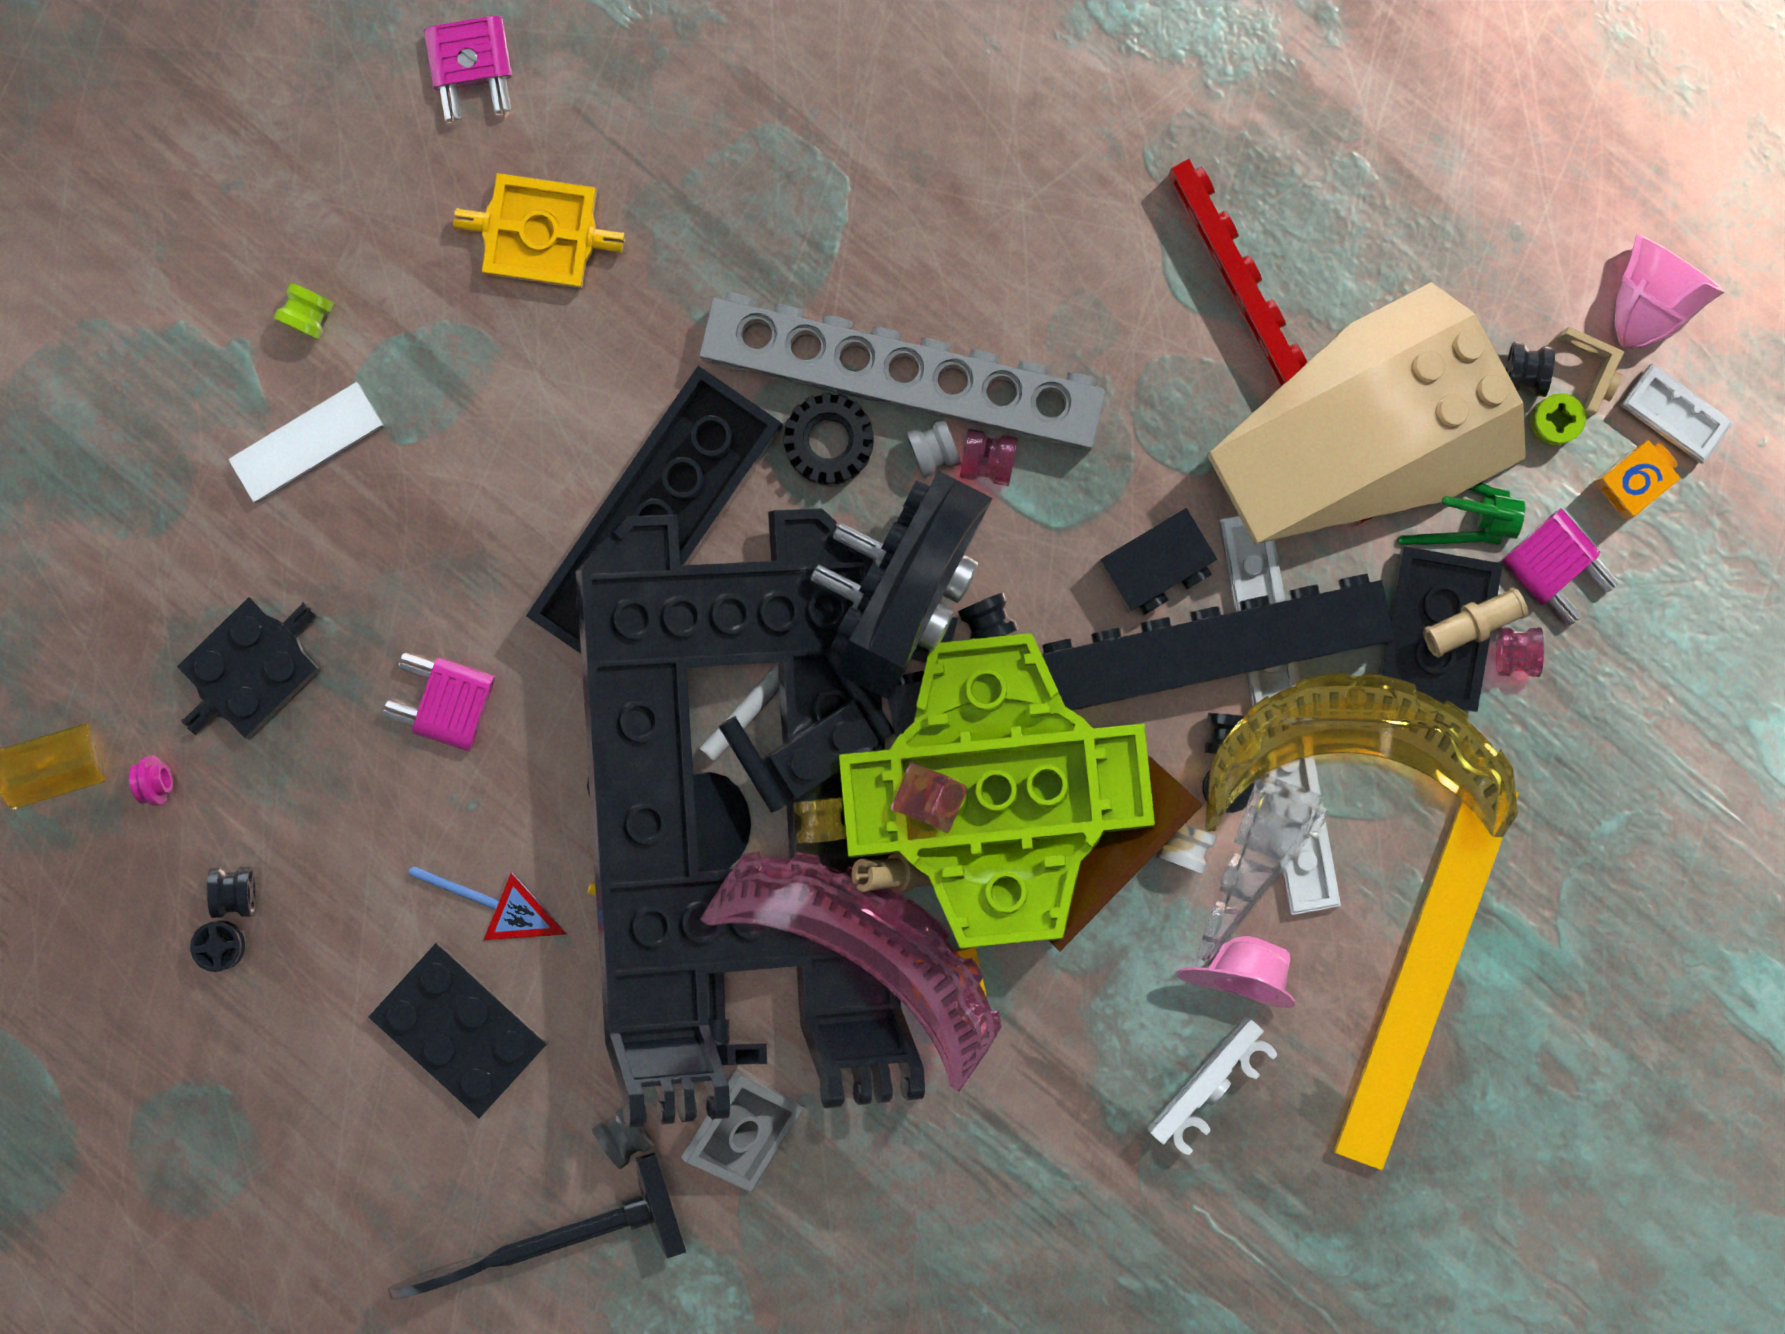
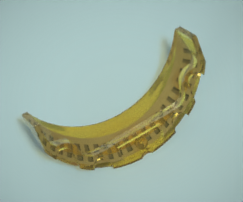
(1369, 718)

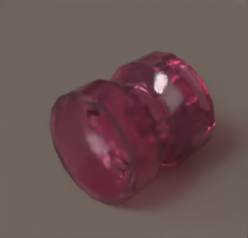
(999, 461)

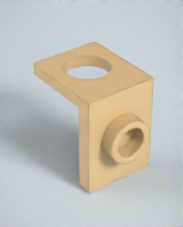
(1606, 378)

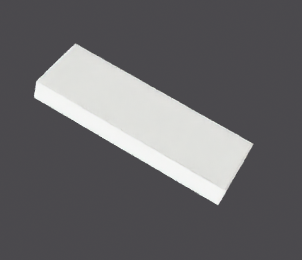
(306, 442)

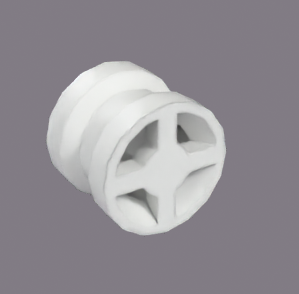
(1188, 848)

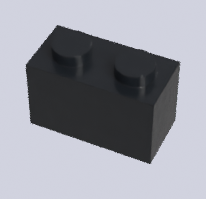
(1157, 561)

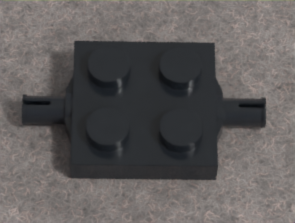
(249, 668)

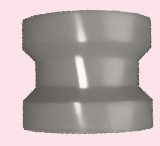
(933, 448)

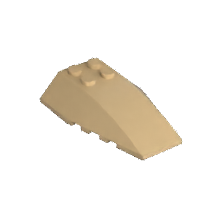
(1376, 423)

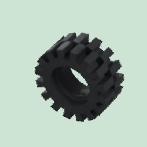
(822, 408)

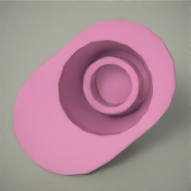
(1248, 969)

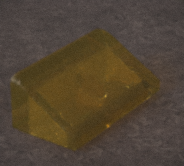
(49, 766)

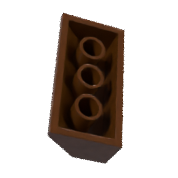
(1125, 852)

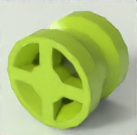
(304, 311)
(1548, 420)

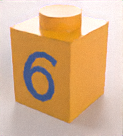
(1638, 478)

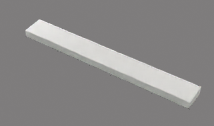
(1256, 573)

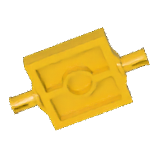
(539, 230)

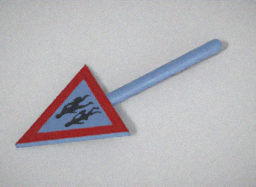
(515, 914)

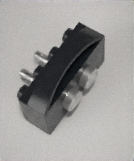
(904, 587)

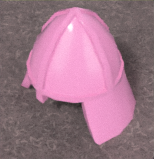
(1658, 295)

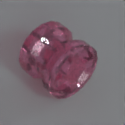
(1520, 651)

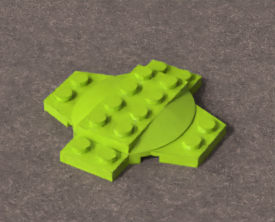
(1034, 795)

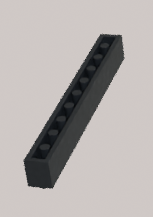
(1203, 649)

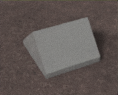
(747, 1140)

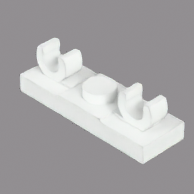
(1209, 1084)

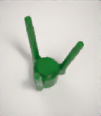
(1498, 514)

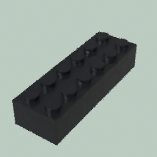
(685, 468)

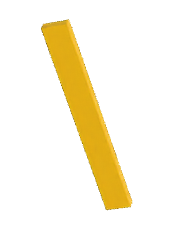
(1419, 990)

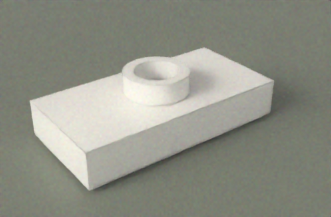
(1676, 413)

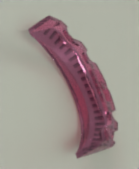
(877, 932)

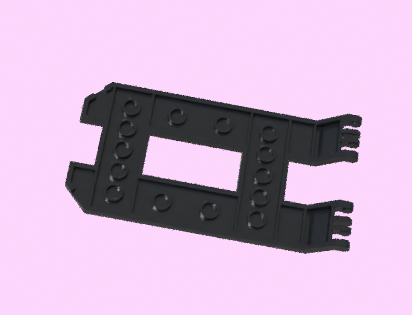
(638, 635)

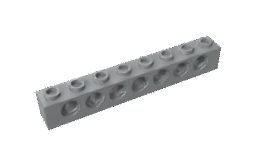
(725, 347)

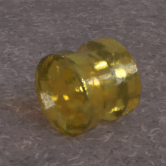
(820, 820)

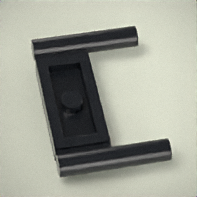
(815, 751)

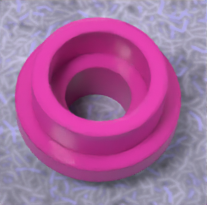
(150, 781)

